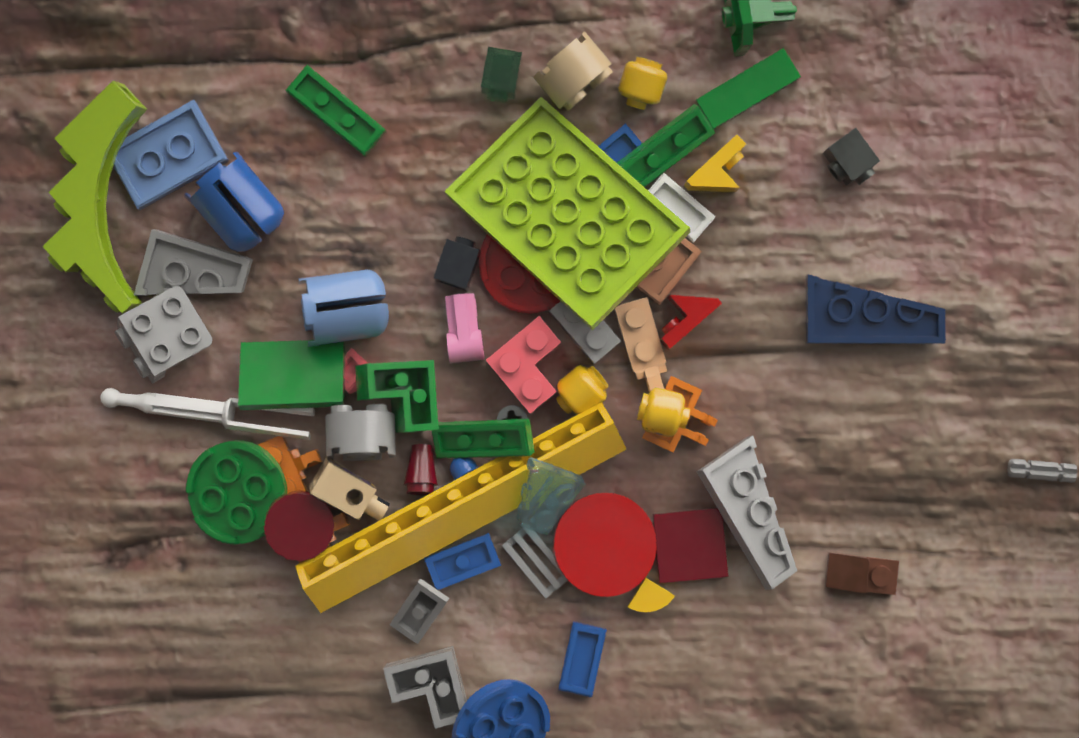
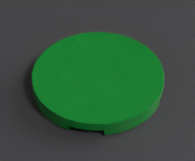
(233, 490)

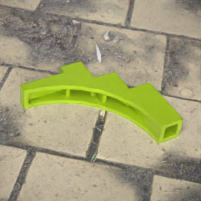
(84, 240)

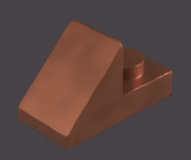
(862, 573)

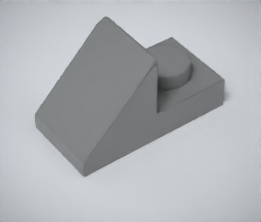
(419, 611)

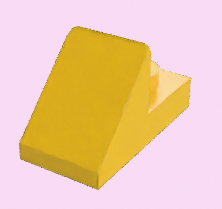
(712, 176)

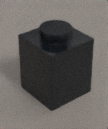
(457, 263)

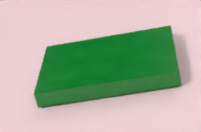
(291, 375)

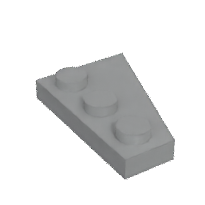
(190, 265)

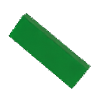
(748, 88)
(335, 110)
(667, 146)
(483, 439)

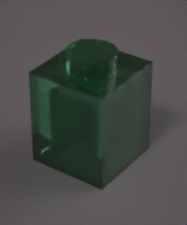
(501, 74)

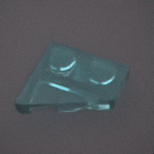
(546, 495)

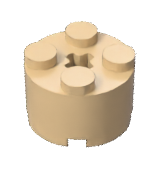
(573, 71)

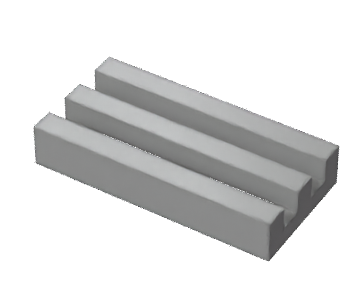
(555, 583)

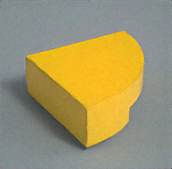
(650, 597)

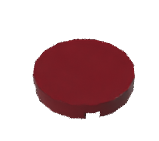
(299, 525)

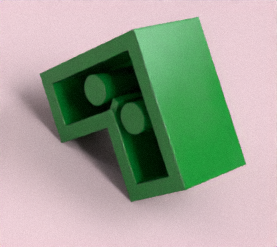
(409, 387)

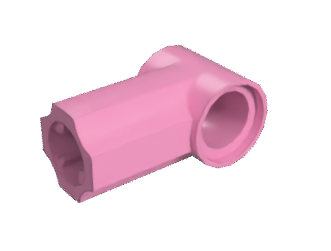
(464, 337)

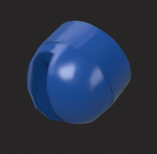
(462, 466)

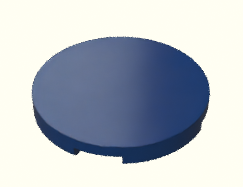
(503, 711)

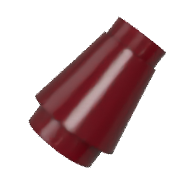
(420, 472)

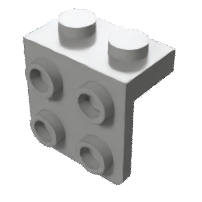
(162, 333)

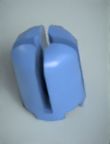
(344, 323)

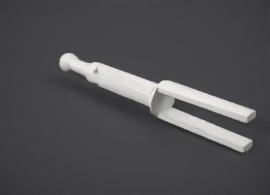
(200, 410)

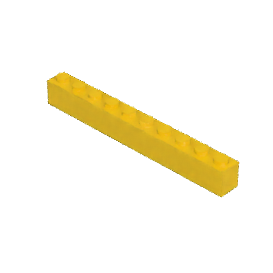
(452, 511)

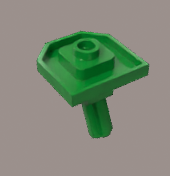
(746, 15)

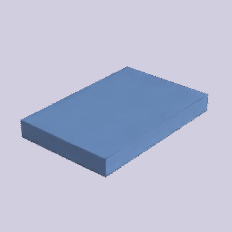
(167, 155)

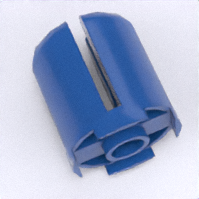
(224, 216)

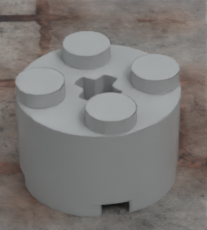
(360, 433)

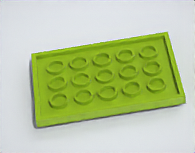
(567, 212)

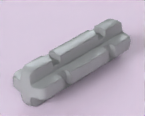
(1042, 470)

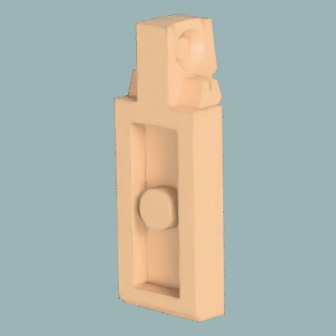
(642, 341)

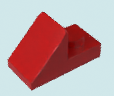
(693, 310)

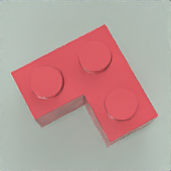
(517, 364)

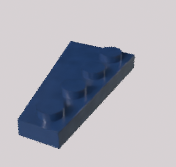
(861, 316)

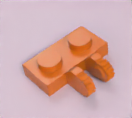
(691, 396)

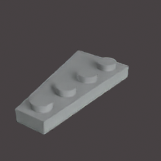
(743, 500)

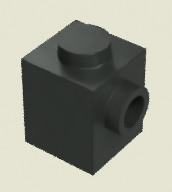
(851, 158)

